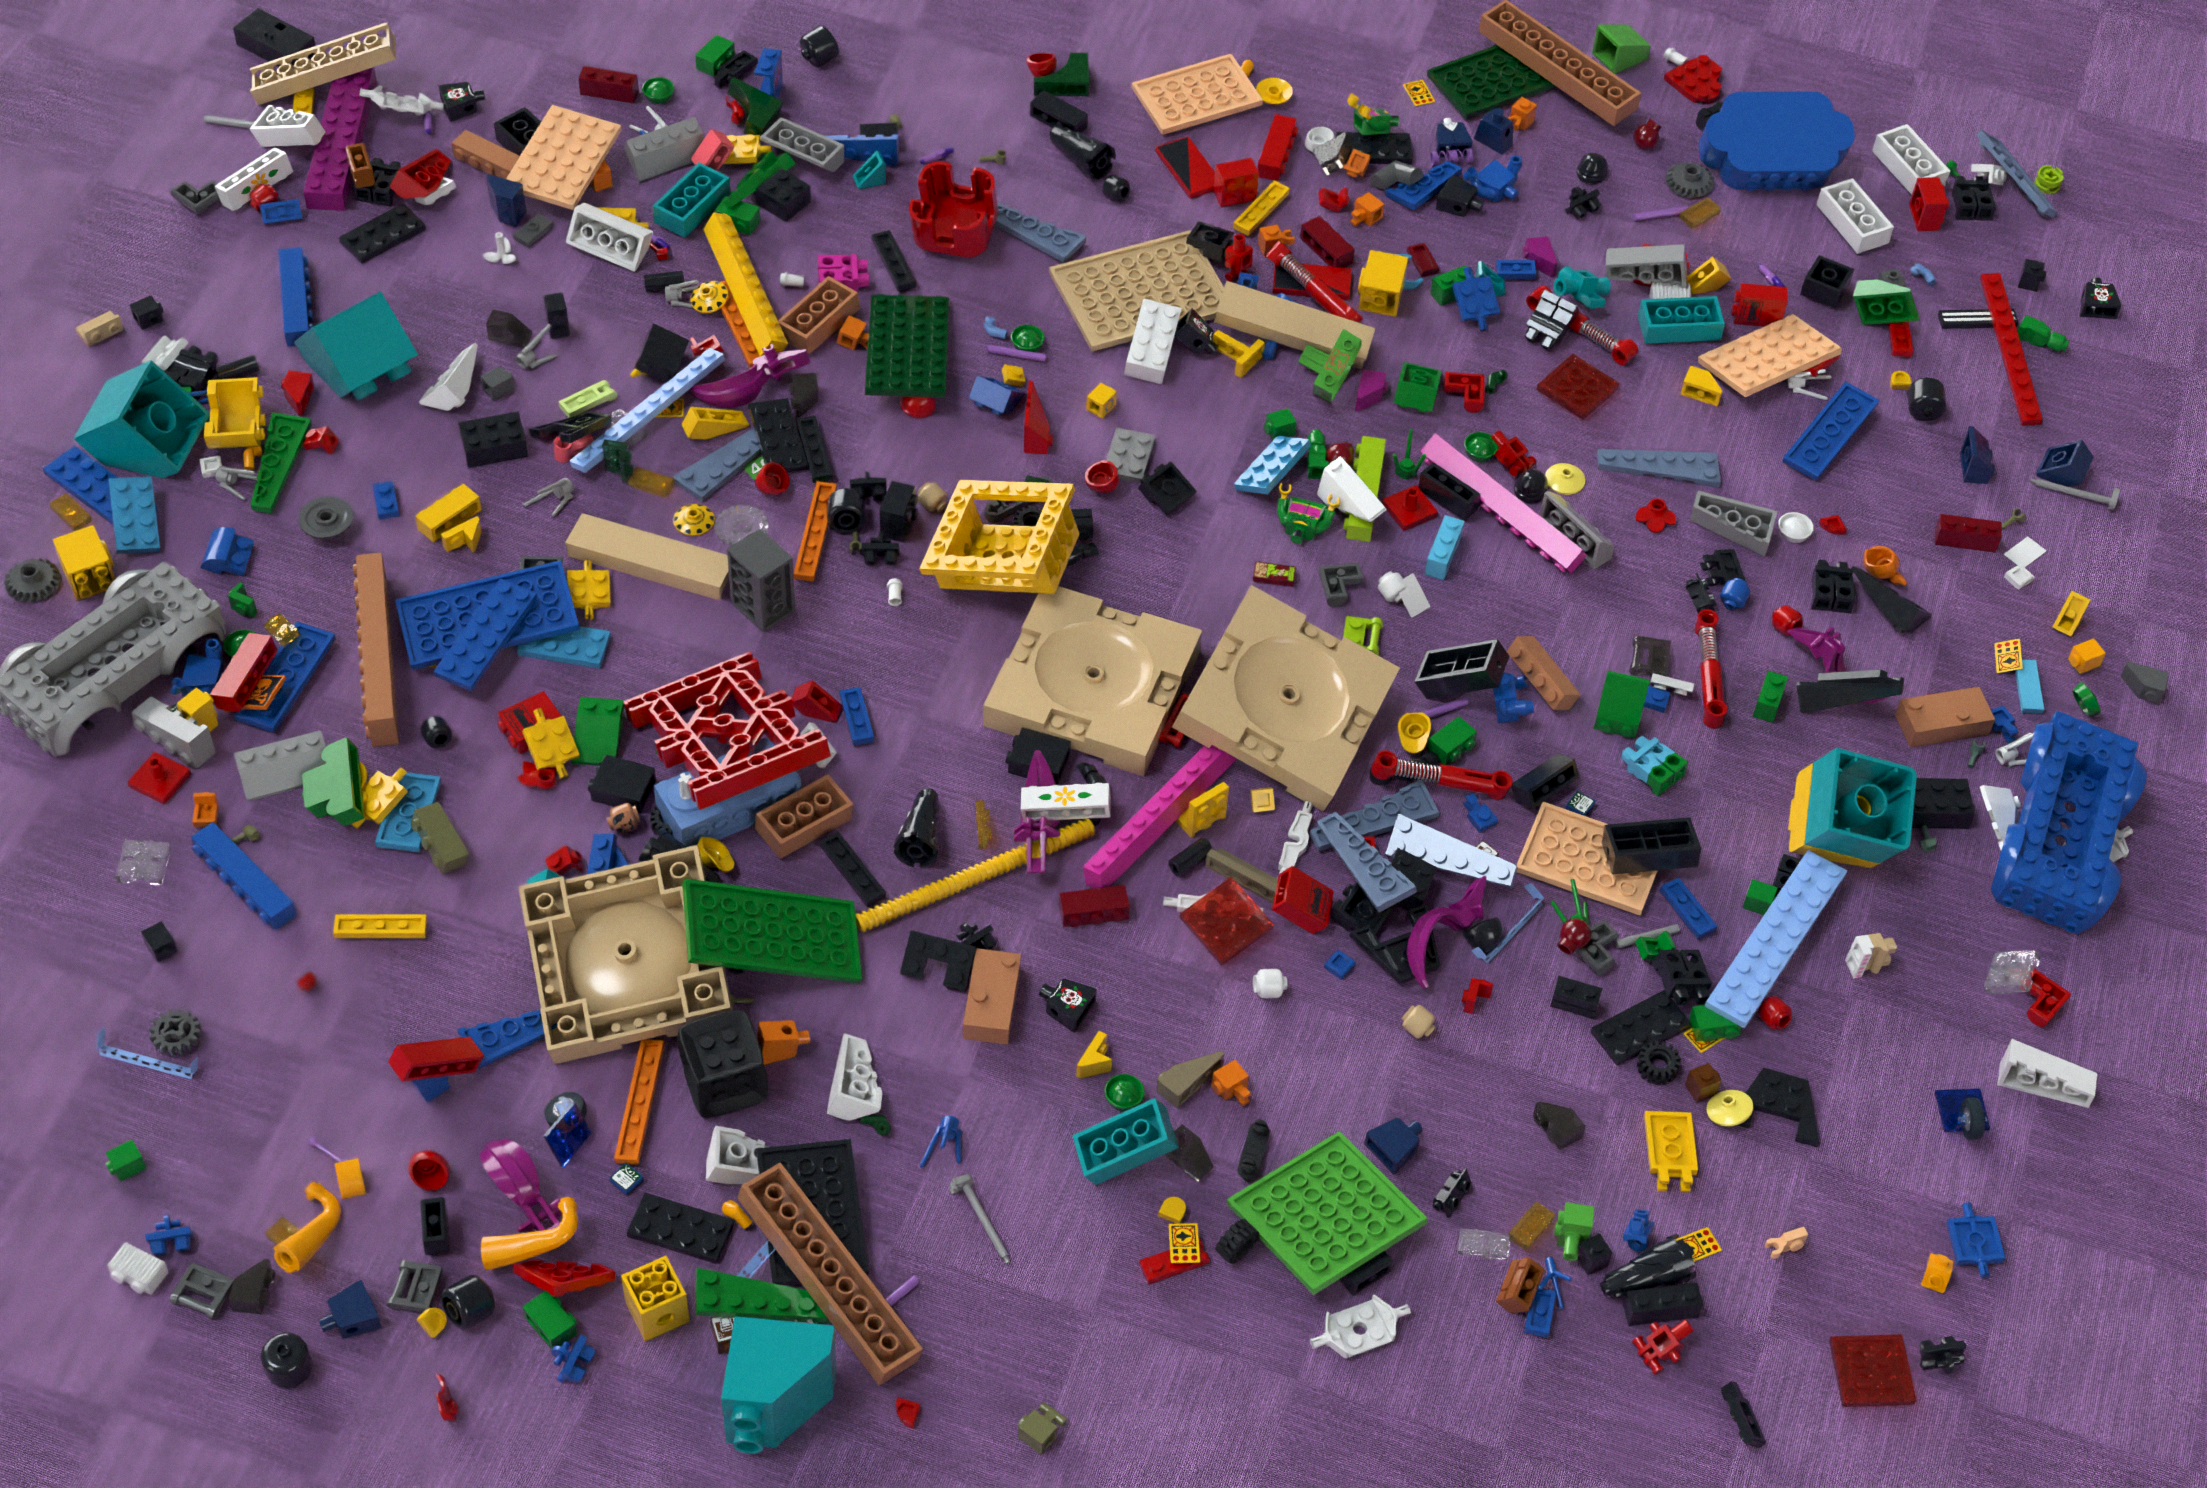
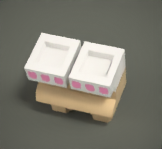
(1869, 953)

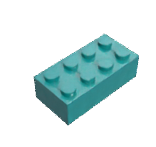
(691, 199)
(1680, 319)
(1125, 1141)

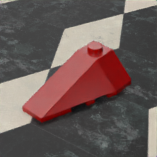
(421, 176)
(1036, 425)

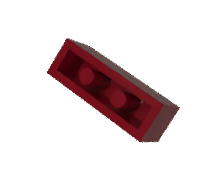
(608, 84)
(1327, 243)
(1968, 533)
(1094, 906)

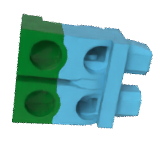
(1654, 764)

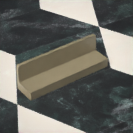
(1243, 873)

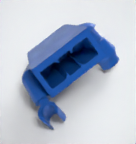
(1495, 180)
(201, 671)
(1505, 699)

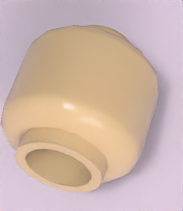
(932, 497)
(1418, 1021)

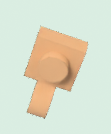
(1790, 1240)

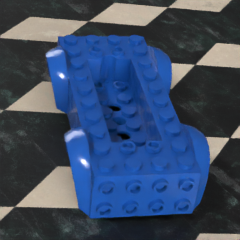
(2103, 781)

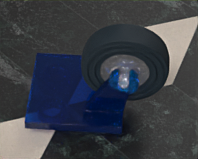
(1963, 1112)
(567, 1125)

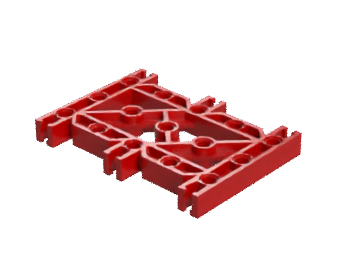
(741, 766)

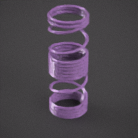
(1451, 156)

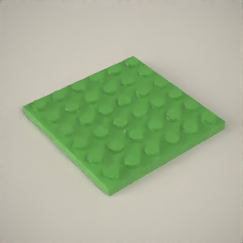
(1327, 1212)

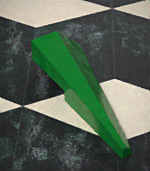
(759, 174)

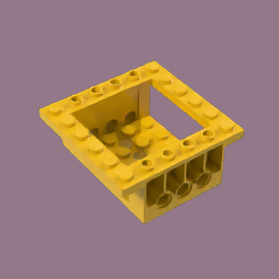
(1003, 556)

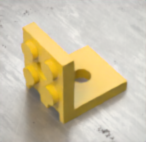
(1205, 810)

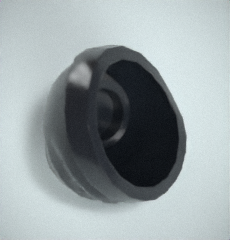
(1592, 168)
(1531, 486)
(1485, 934)

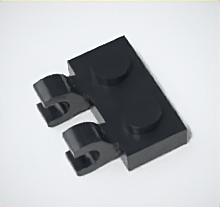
(1727, 566)

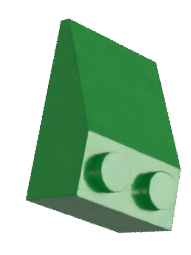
(1884, 302)
(1417, 387)
(1621, 704)
(598, 729)

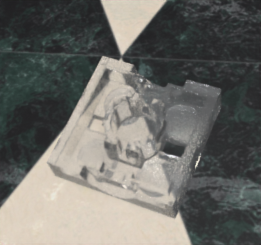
(143, 864)
(2011, 972)

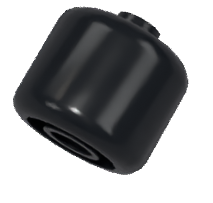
(818, 46)
(1926, 399)
(846, 510)
(468, 1301)
(286, 1360)

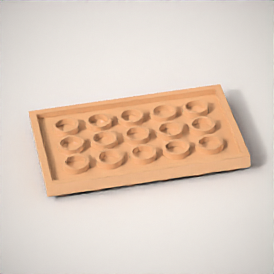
(1196, 94)
(563, 156)
(1769, 355)
(1570, 847)

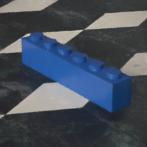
(294, 293)
(243, 876)

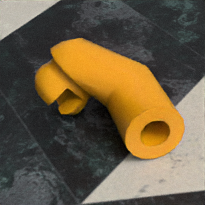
(1247, 67)
(249, 456)
(734, 1211)

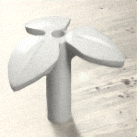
(503, 249)

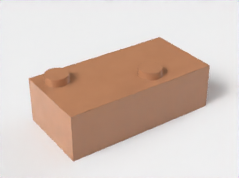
(819, 314)
(1944, 717)
(803, 816)
(992, 996)

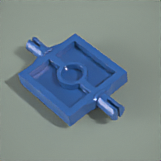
(1475, 298)
(1975, 1240)

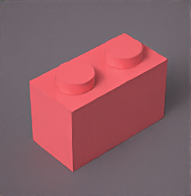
(713, 150)

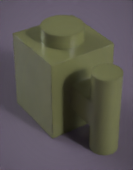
(1040, 1430)

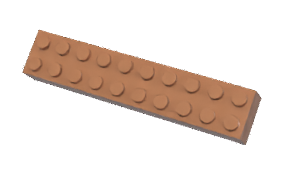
(1560, 62)
(376, 650)
(830, 1274)

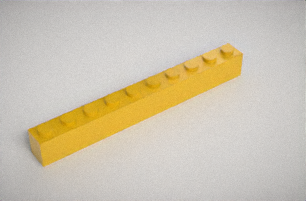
(744, 283)

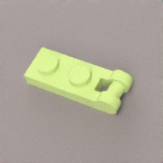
(587, 398)

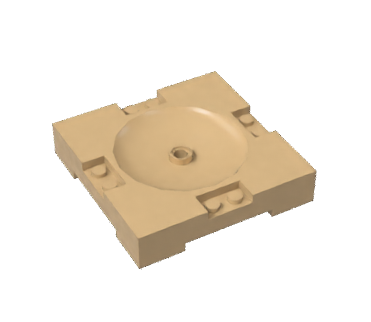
(1093, 678)
(1286, 697)
(585, 981)

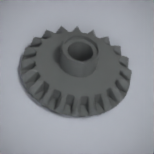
(1689, 179)
(326, 517)
(32, 580)

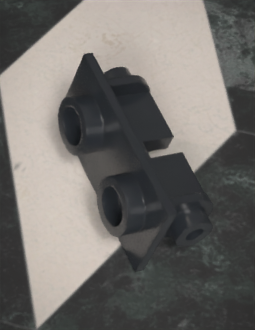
(1698, 588)
(1458, 1185)

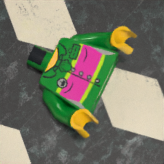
(1369, 120)
(1303, 517)

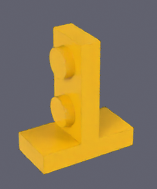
(1242, 354)

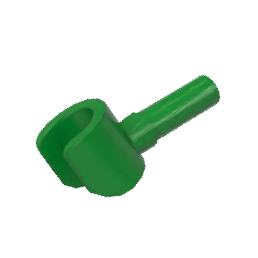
(1951, 165)

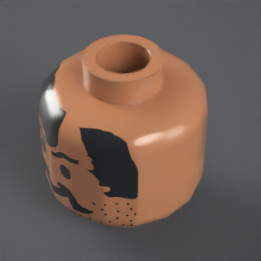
(623, 818)

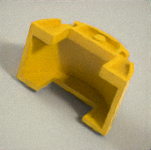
(235, 413)

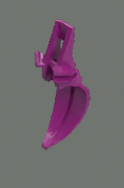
(746, 386)
(1825, 645)
(1038, 775)
(1457, 917)
(518, 1179)

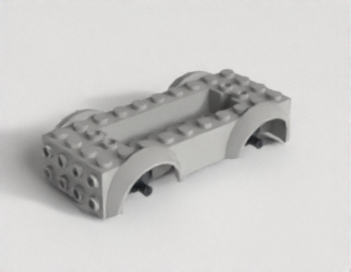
(48, 683)

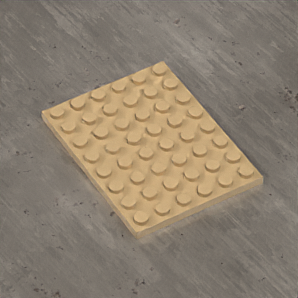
(1109, 287)

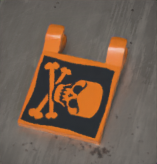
(264, 692)

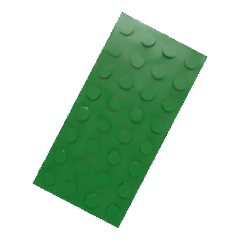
(771, 931)

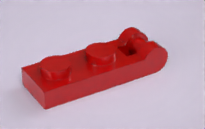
(1900, 339)
(1165, 735)
(1160, 1266)

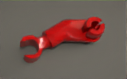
(738, 112)

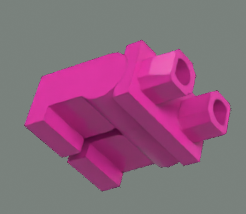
(844, 269)

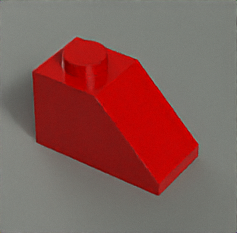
(298, 389)
(815, 702)

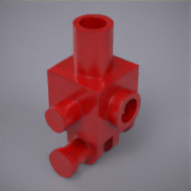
(1238, 257)
(1512, 454)
(1665, 1343)

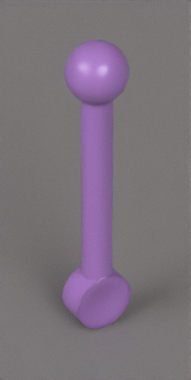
(314, 1142)

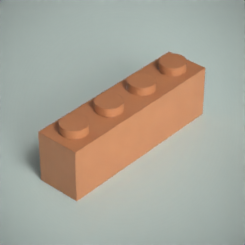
(484, 154)
(1543, 673)

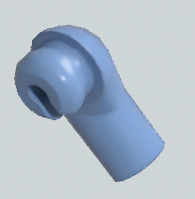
(1926, 274)
(992, 329)

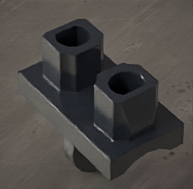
(1580, 199)
(870, 487)
(880, 547)
(982, 937)
(1943, 1355)

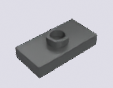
(533, 230)

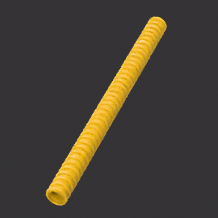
(971, 876)

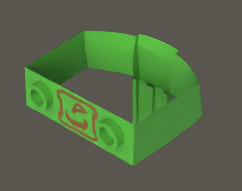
(1331, 367)

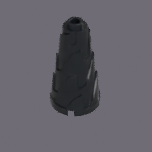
(1088, 153)
(919, 834)
(667, 843)
(1659, 1266)

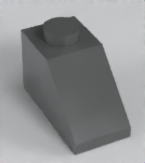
(2145, 681)

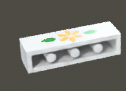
(265, 170)
(1066, 801)

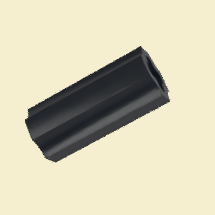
(659, 281)
(237, 368)
(1190, 857)

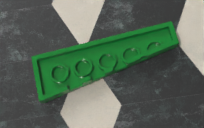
(281, 450)
(732, 1296)

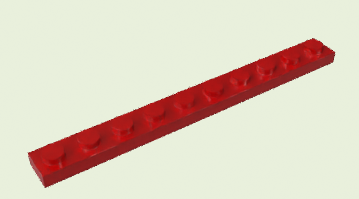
(2011, 349)

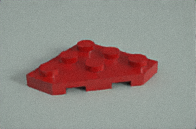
(564, 1276)

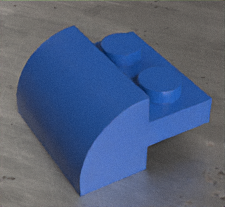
(227, 552)

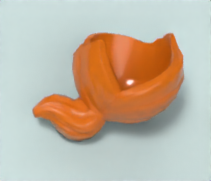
(1883, 564)

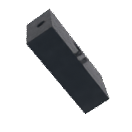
(271, 37)
(1462, 669)
(1651, 845)

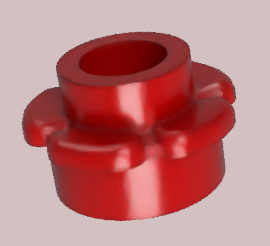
(307, 981)

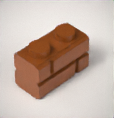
(360, 165)
(1520, 1285)

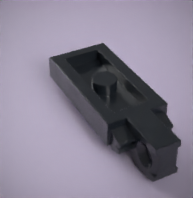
(735, 68)
(1743, 1415)

